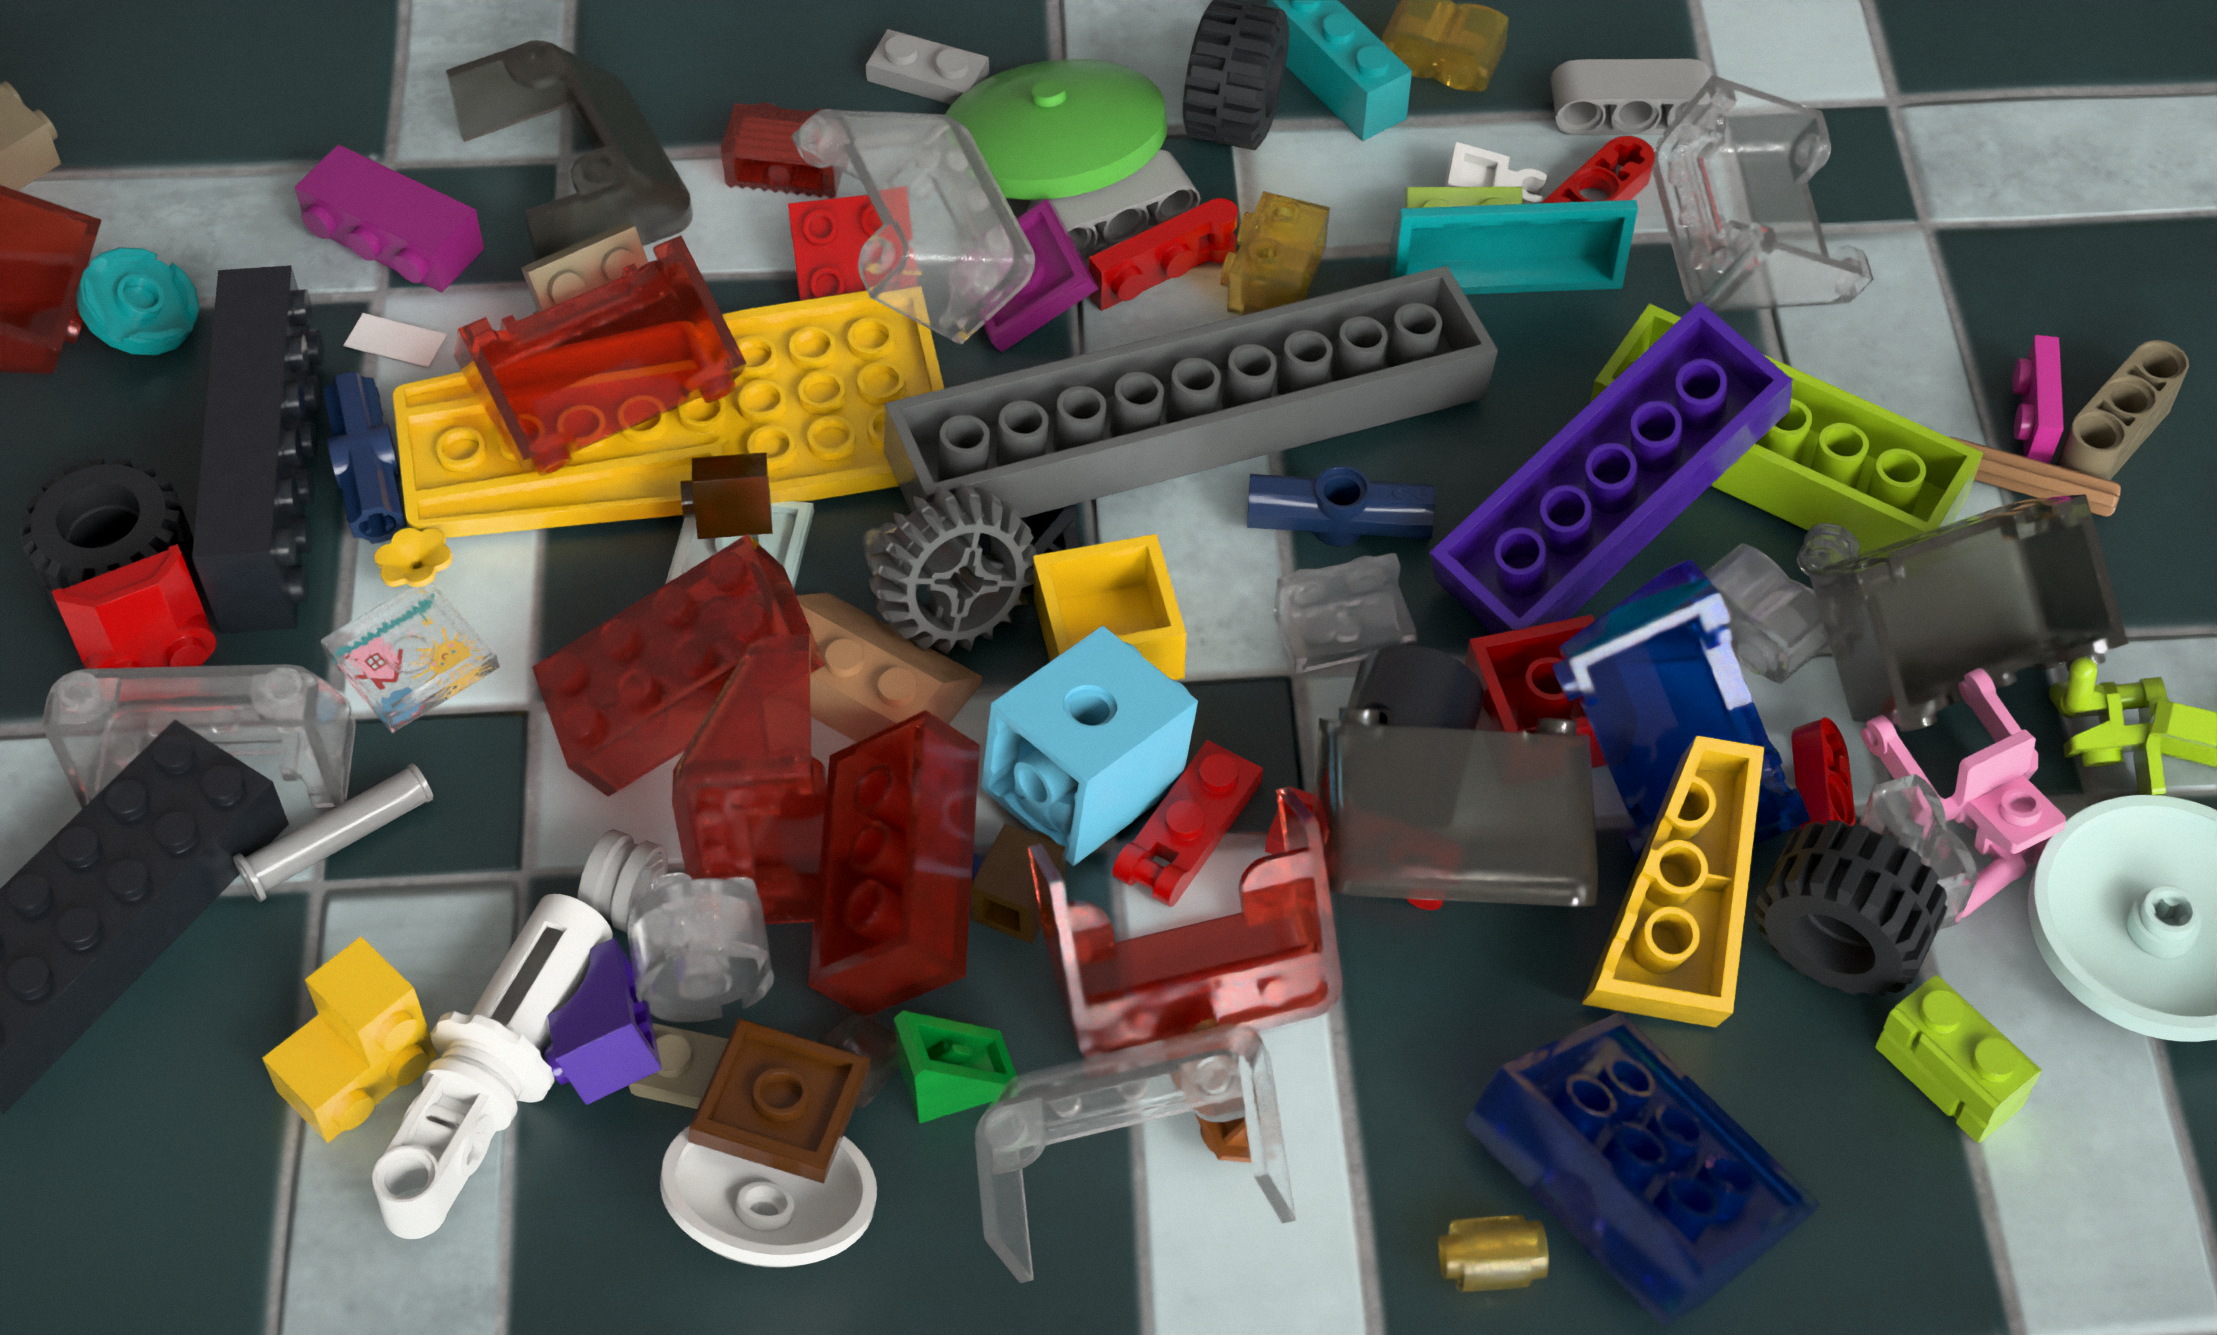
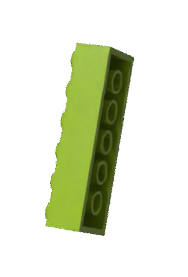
(1834, 457)

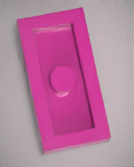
(2041, 411)

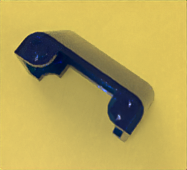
(1657, 679)

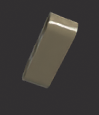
(2125, 410)

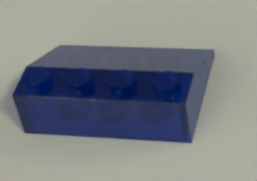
(1638, 1164)

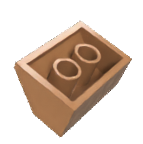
(876, 675)

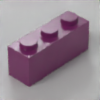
(389, 218)

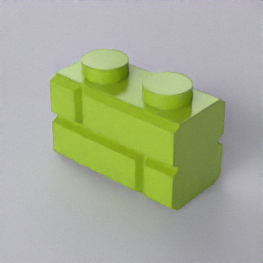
(1957, 1058)

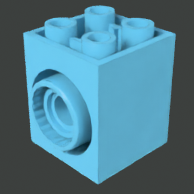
(1088, 743)

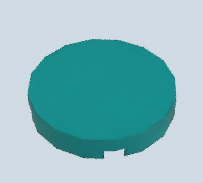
(137, 301)

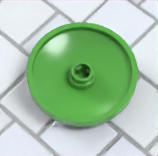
(1063, 126)

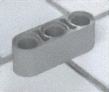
(1624, 94)
(1128, 206)

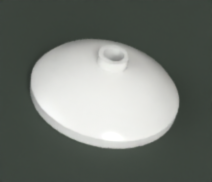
(763, 1212)

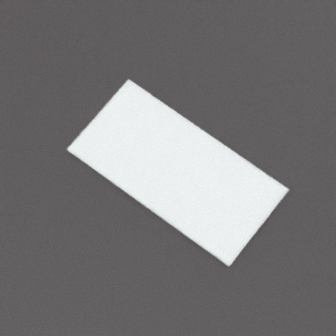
(395, 340)

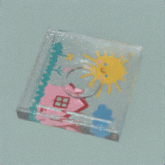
(410, 654)

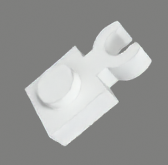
(1482, 168)

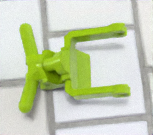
(2163, 726)

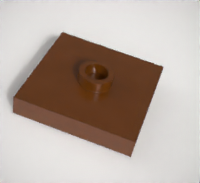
(779, 1100)

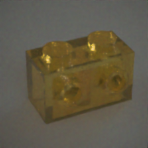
(1276, 254)

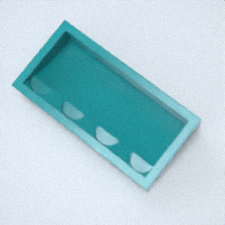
(1518, 245)

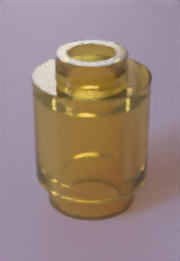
(1493, 1253)

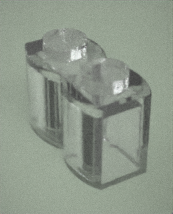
(1771, 616)
(1916, 818)

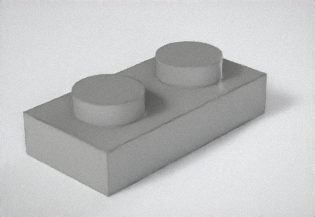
(925, 67)

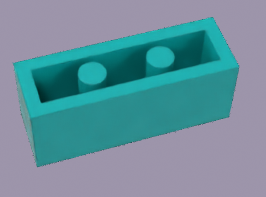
(1346, 65)

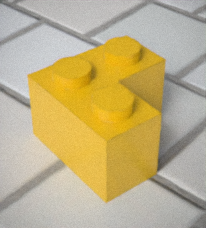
(358, 1045)

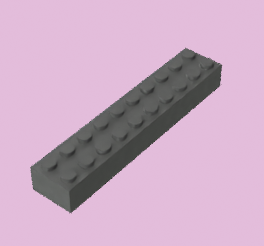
(1196, 397)

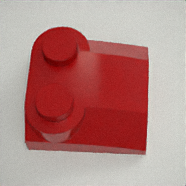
(138, 616)

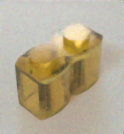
(1448, 41)

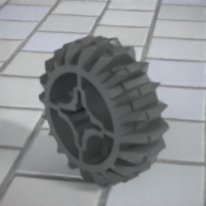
(942, 551)

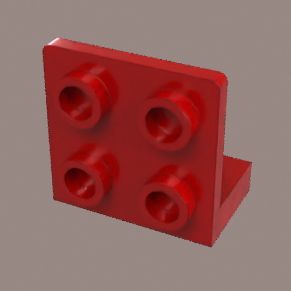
(829, 242)

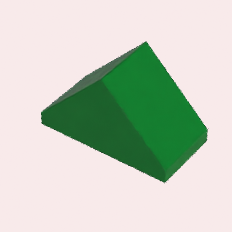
(949, 1064)

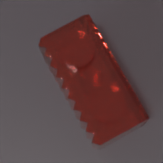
(763, 155)

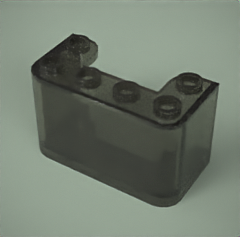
(1967, 596)

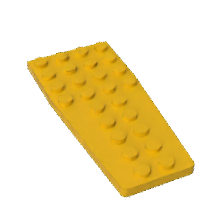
(804, 398)

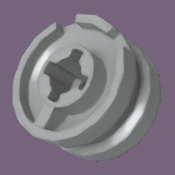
(620, 875)

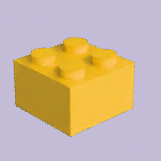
(1113, 587)

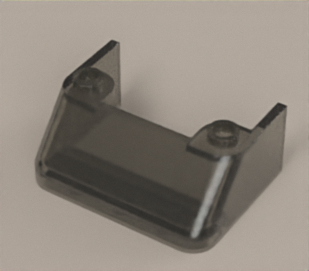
(616, 182)

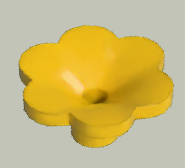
(413, 557)

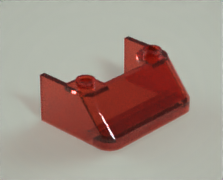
(1245, 968)

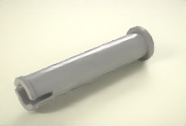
(333, 831)

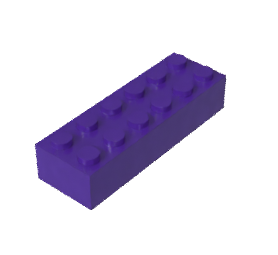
(1613, 476)

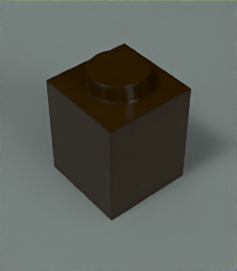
(728, 495)
(1005, 886)

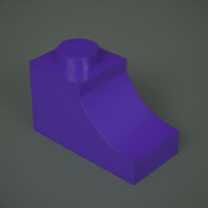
(603, 1031)

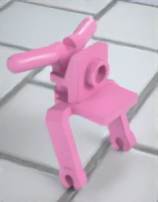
(1990, 789)

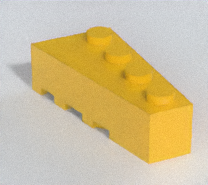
(1686, 904)

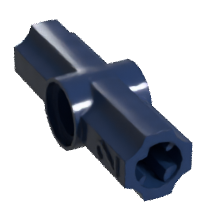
(363, 457)
(1341, 506)

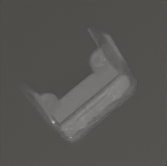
(1212, 1072)

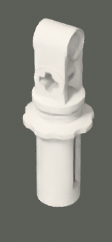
(485, 1066)

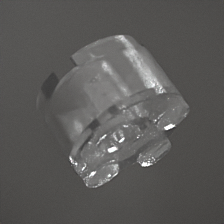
(699, 946)

